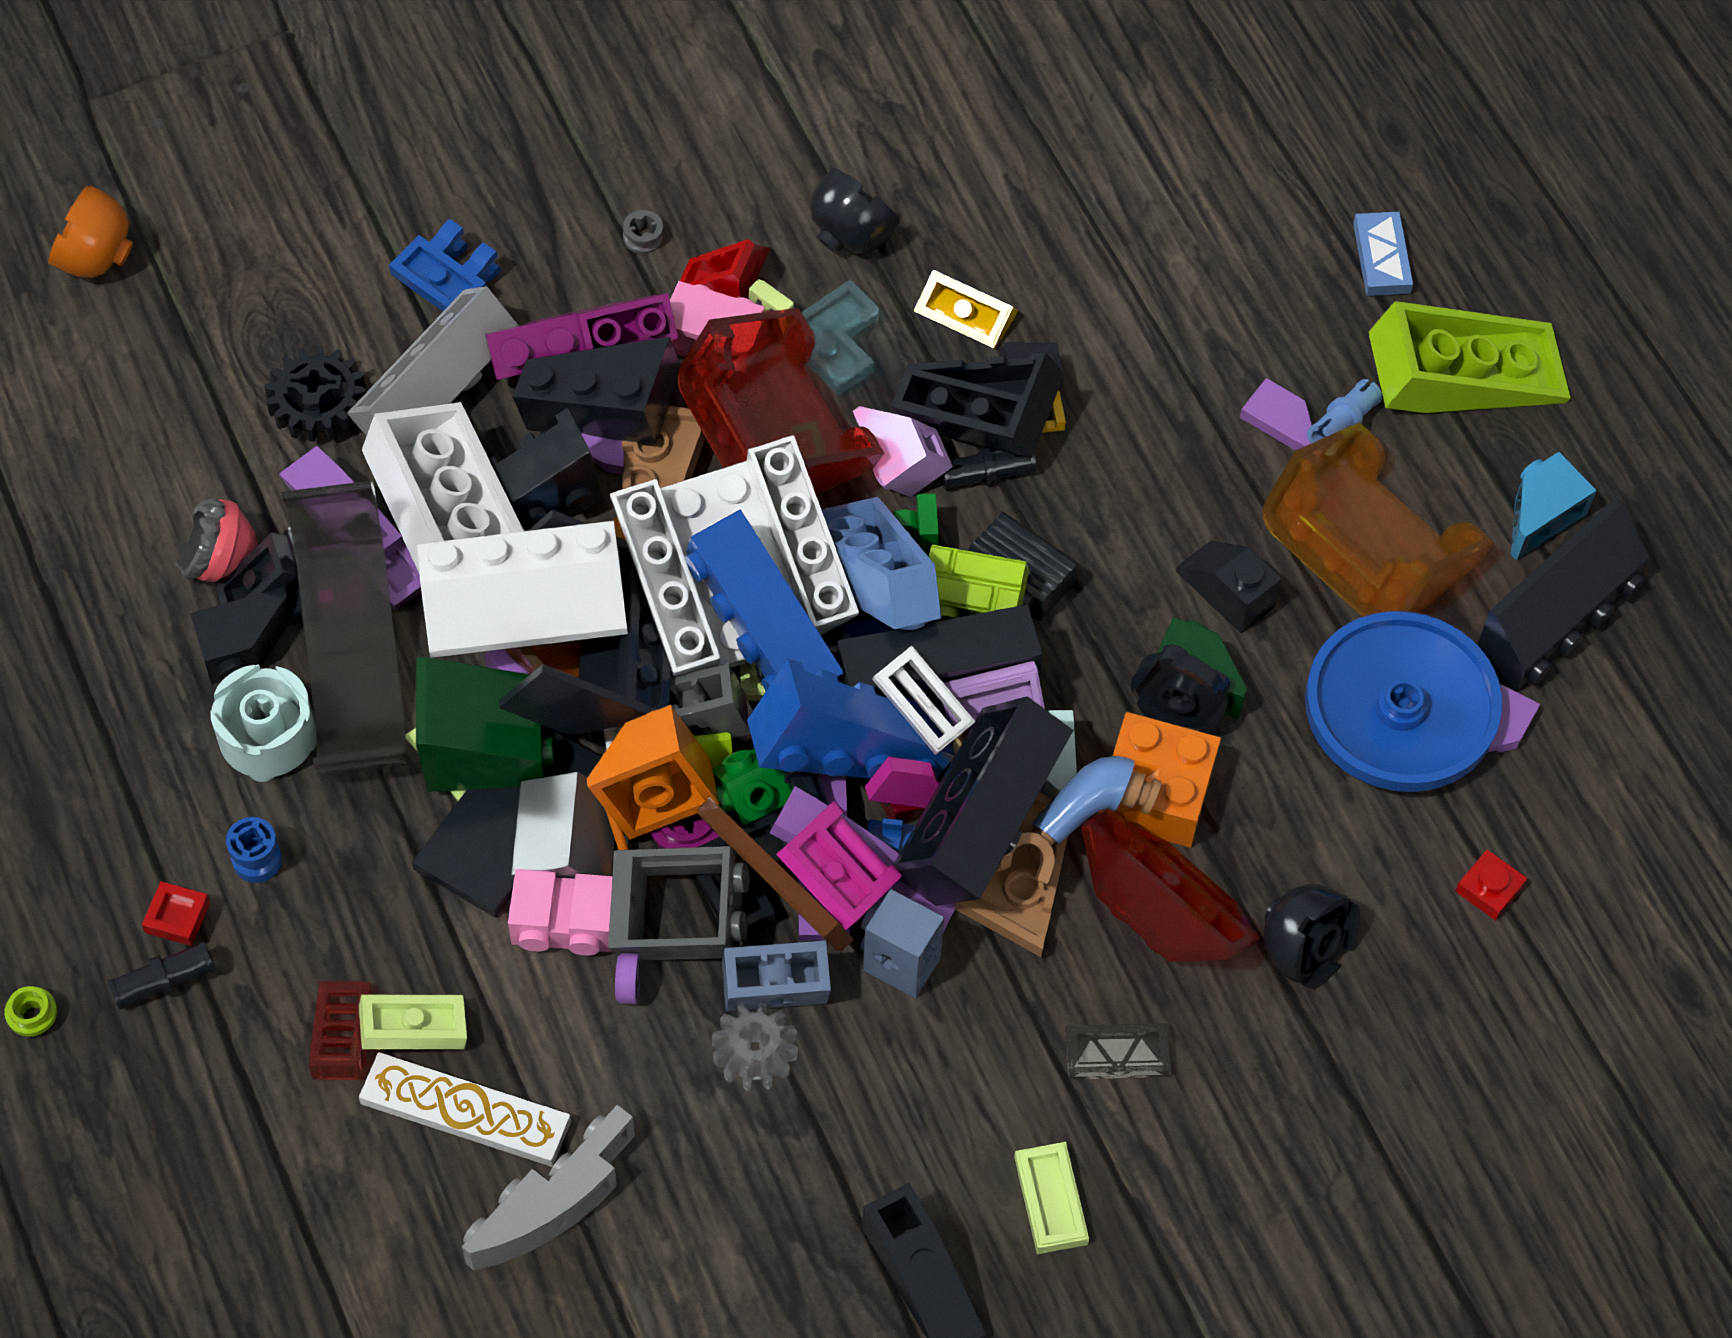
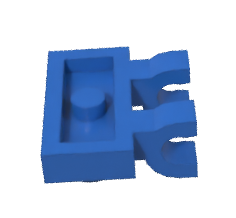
(435, 274)

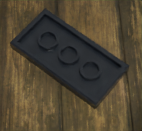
(476, 839)

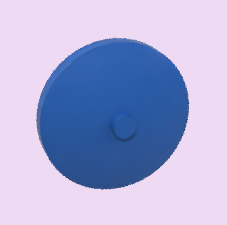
(1403, 701)

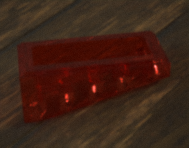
(337, 1065)

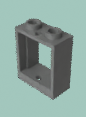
(629, 900)

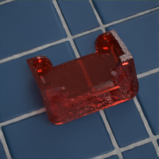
(752, 389)

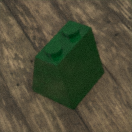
(466, 736)

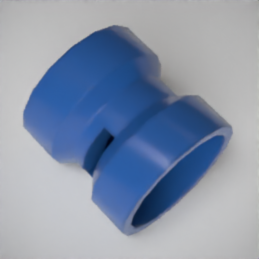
(258, 860)

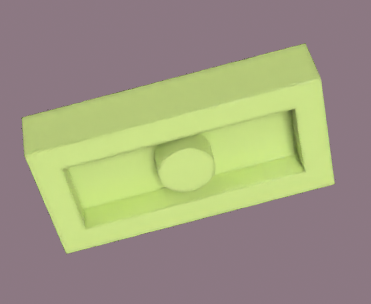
(412, 1022)

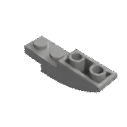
(540, 1209)

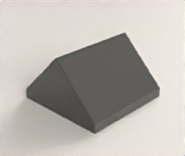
(562, 828)

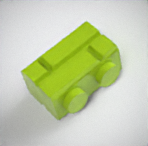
(976, 581)

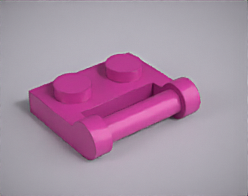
(832, 872)

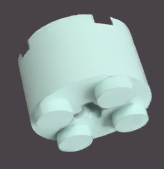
(263, 721)

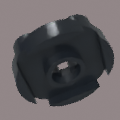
(1174, 669)

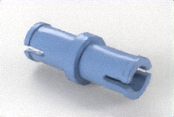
(1346, 410)

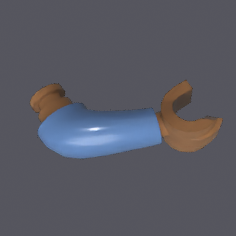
(1094, 788)

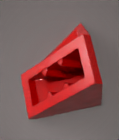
(727, 269)

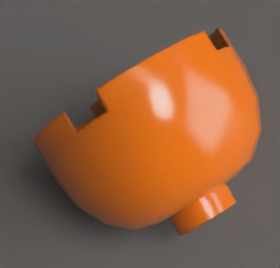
(92, 236)

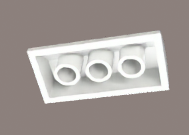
(436, 476)
(521, 589)

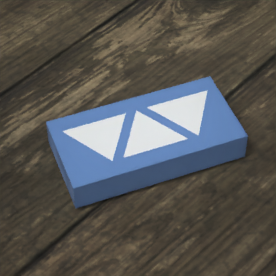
(1383, 253)

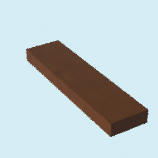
(774, 875)

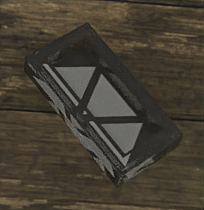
(1117, 1051)

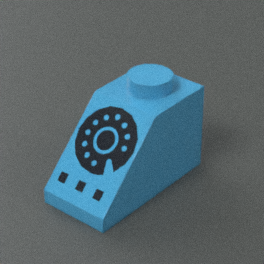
(1548, 502)

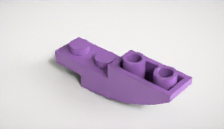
(319, 470)

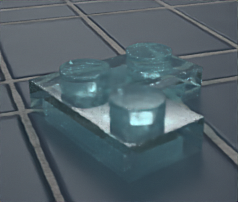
(834, 322)

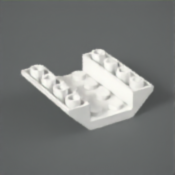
(785, 515)

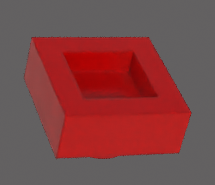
(1491, 884)
(176, 913)

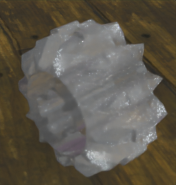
(774, 1047)

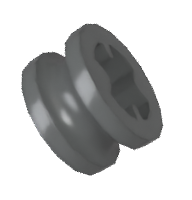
(648, 241)

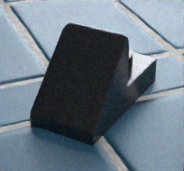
(262, 570)

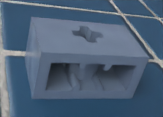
(901, 942)
(776, 975)

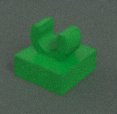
(923, 523)

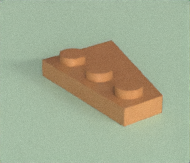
(671, 458)
(1013, 900)

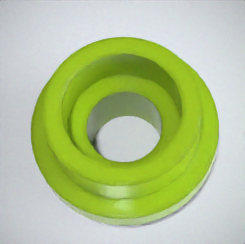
(25, 999)

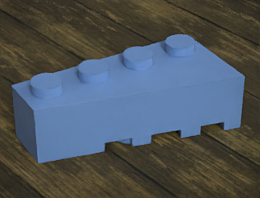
(884, 564)

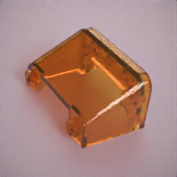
(1360, 533)

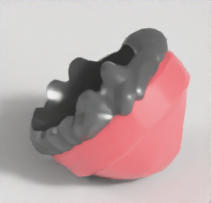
(217, 541)

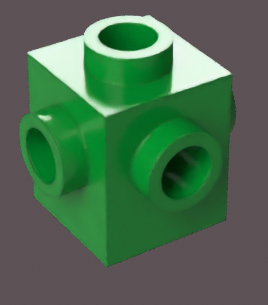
(748, 790)

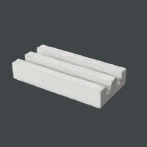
(910, 714)

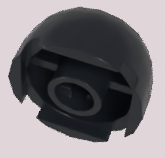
(849, 215)
(1308, 931)

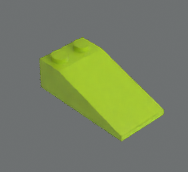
(1464, 360)

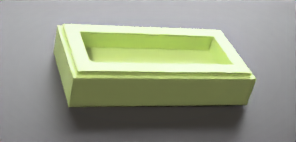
(1051, 1198)

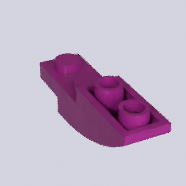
(581, 330)

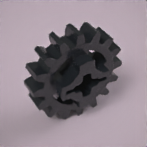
(314, 393)

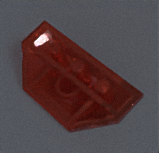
(1162, 893)

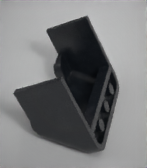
(617, 674)

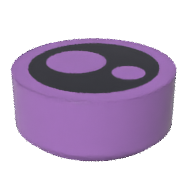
(627, 978)

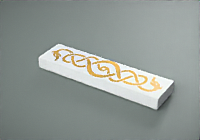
(465, 1109)

